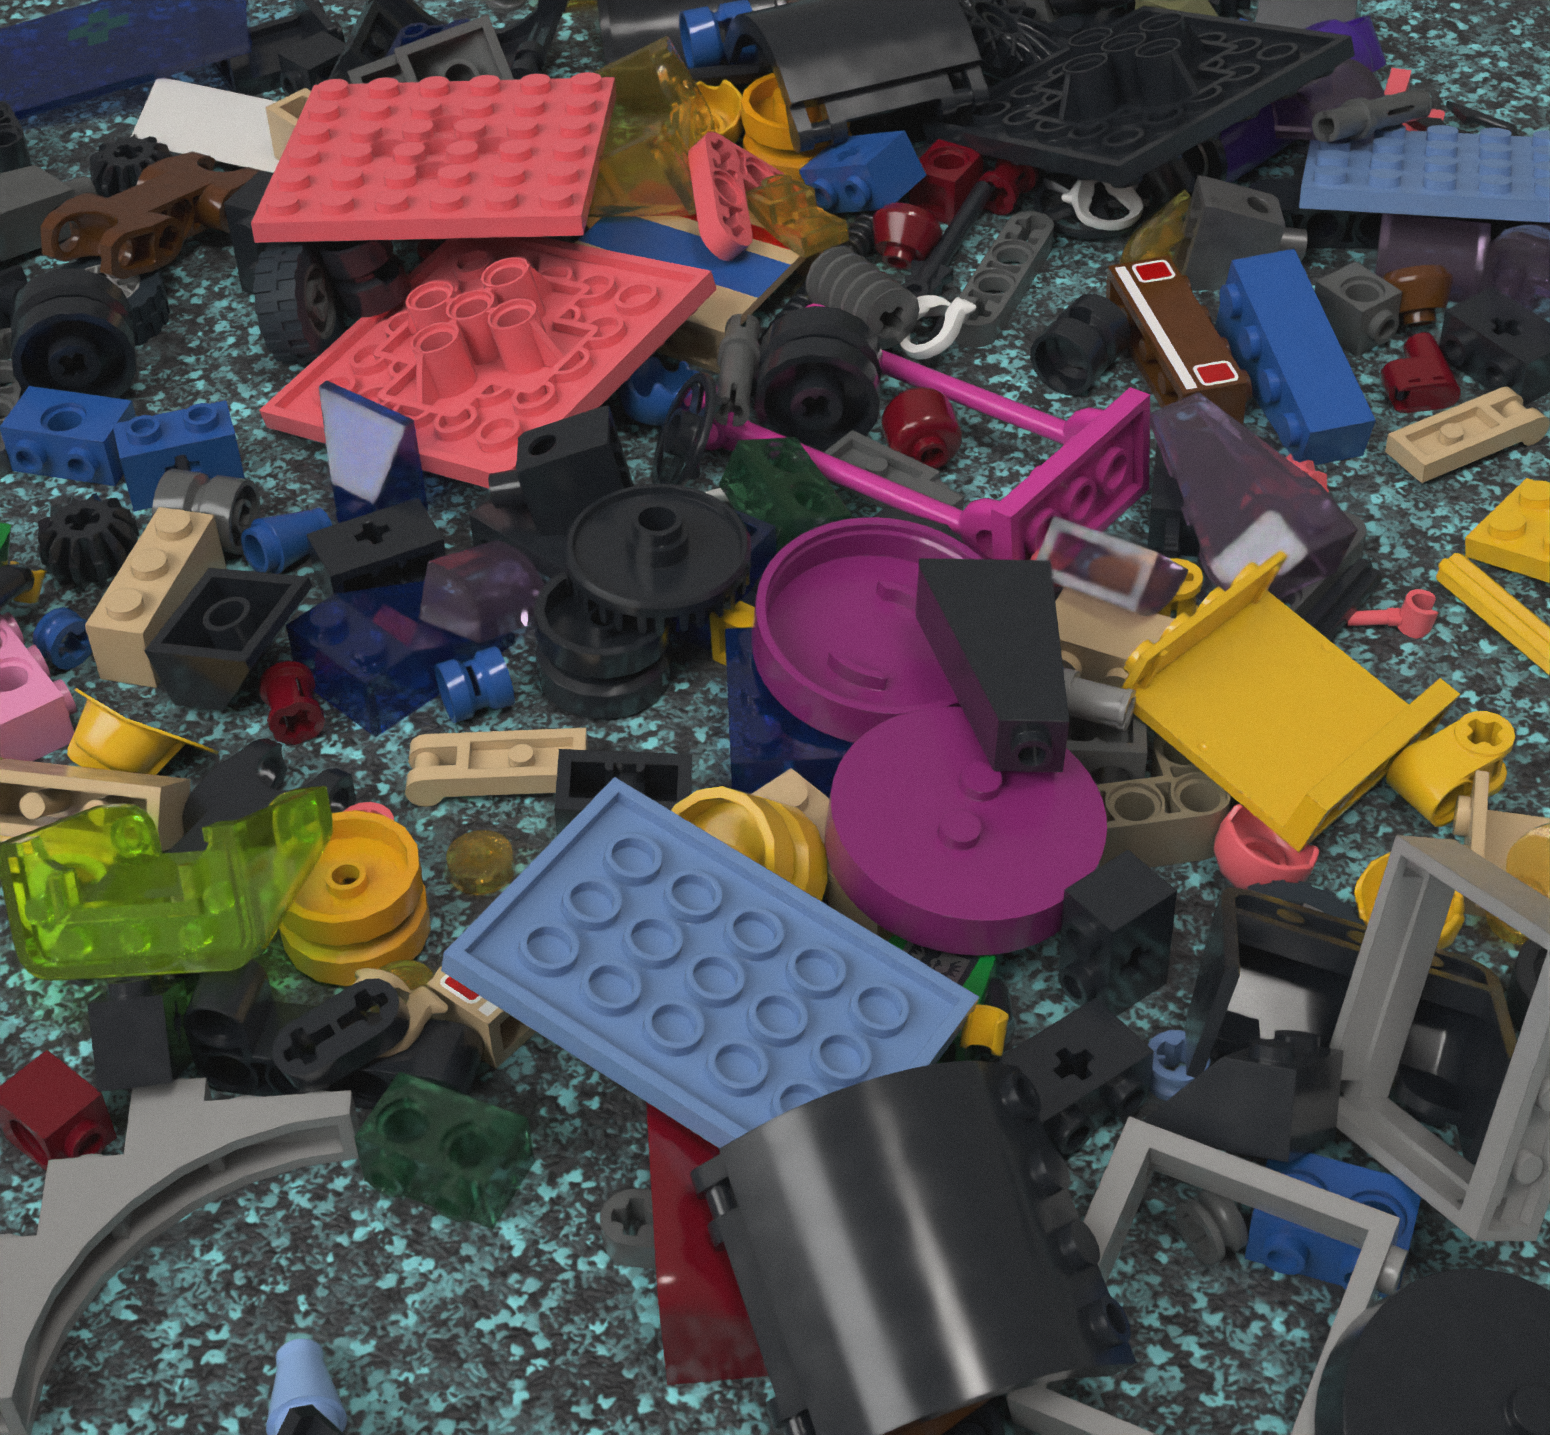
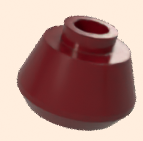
(905, 234)

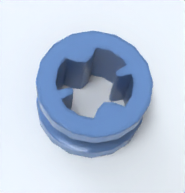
(1169, 1050)

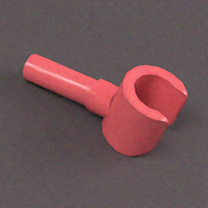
(1412, 619)

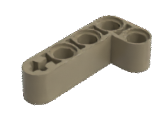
(1164, 816)

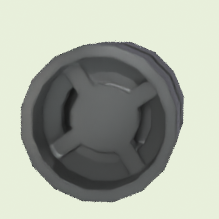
(230, 500)

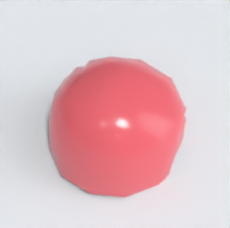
(1255, 854)

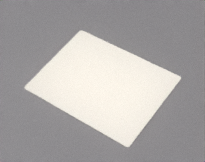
(209, 122)

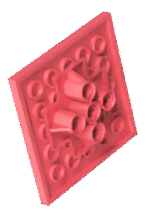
(440, 160)
(499, 345)

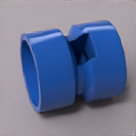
(702, 36)

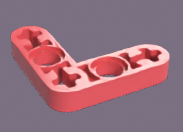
(719, 180)

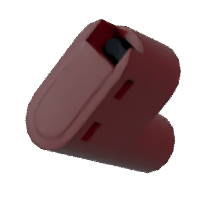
(1421, 379)

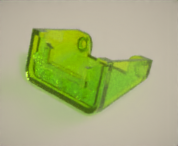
(106, 902)

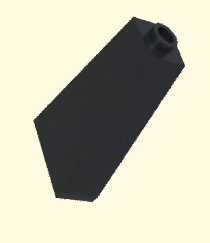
(1001, 655)

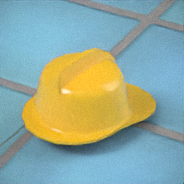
(120, 744)

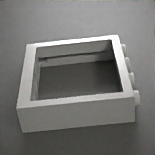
(1510, 1183)
(1115, 1204)

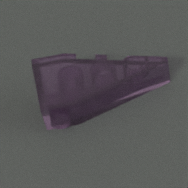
(1248, 499)

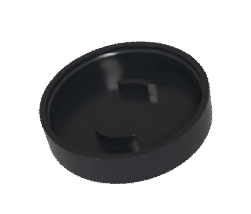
(1443, 1359)

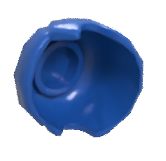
(652, 390)

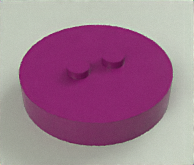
(842, 627)
(950, 846)

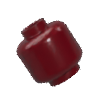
(922, 426)

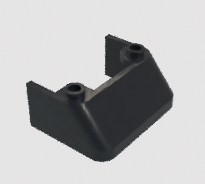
(1290, 970)

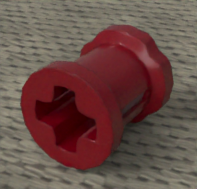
(1008, 185)
(301, 711)

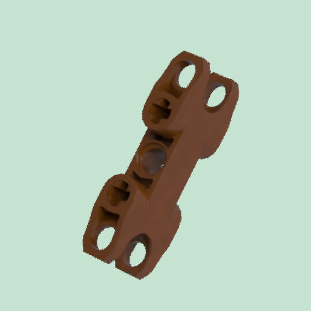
(147, 222)

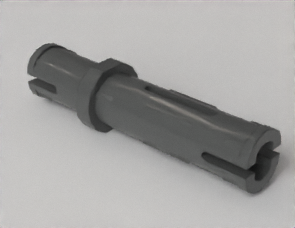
(1361, 117)
(737, 361)

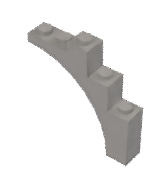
(106, 1208)

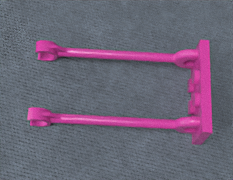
(1085, 482)

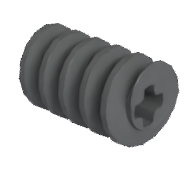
(858, 287)

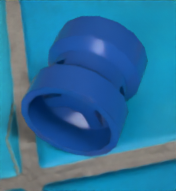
(474, 684)

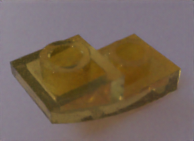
(792, 216)
(1159, 232)

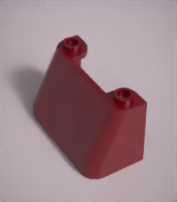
(698, 1295)

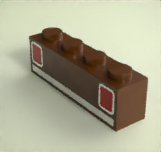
(1175, 337)

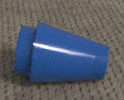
(281, 540)

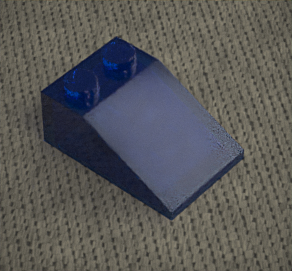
(376, 654)

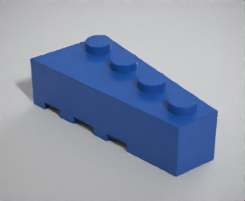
(1293, 358)

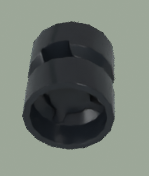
(366, 275)
(1080, 344)

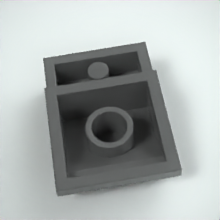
(453, 54)

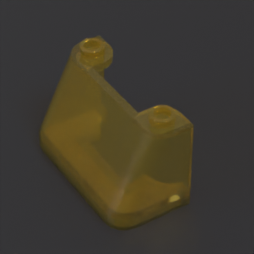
(649, 136)

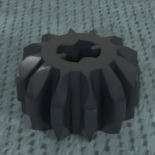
(121, 163)
(86, 540)

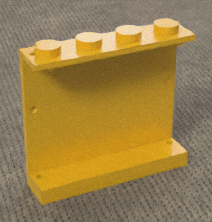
(1275, 707)

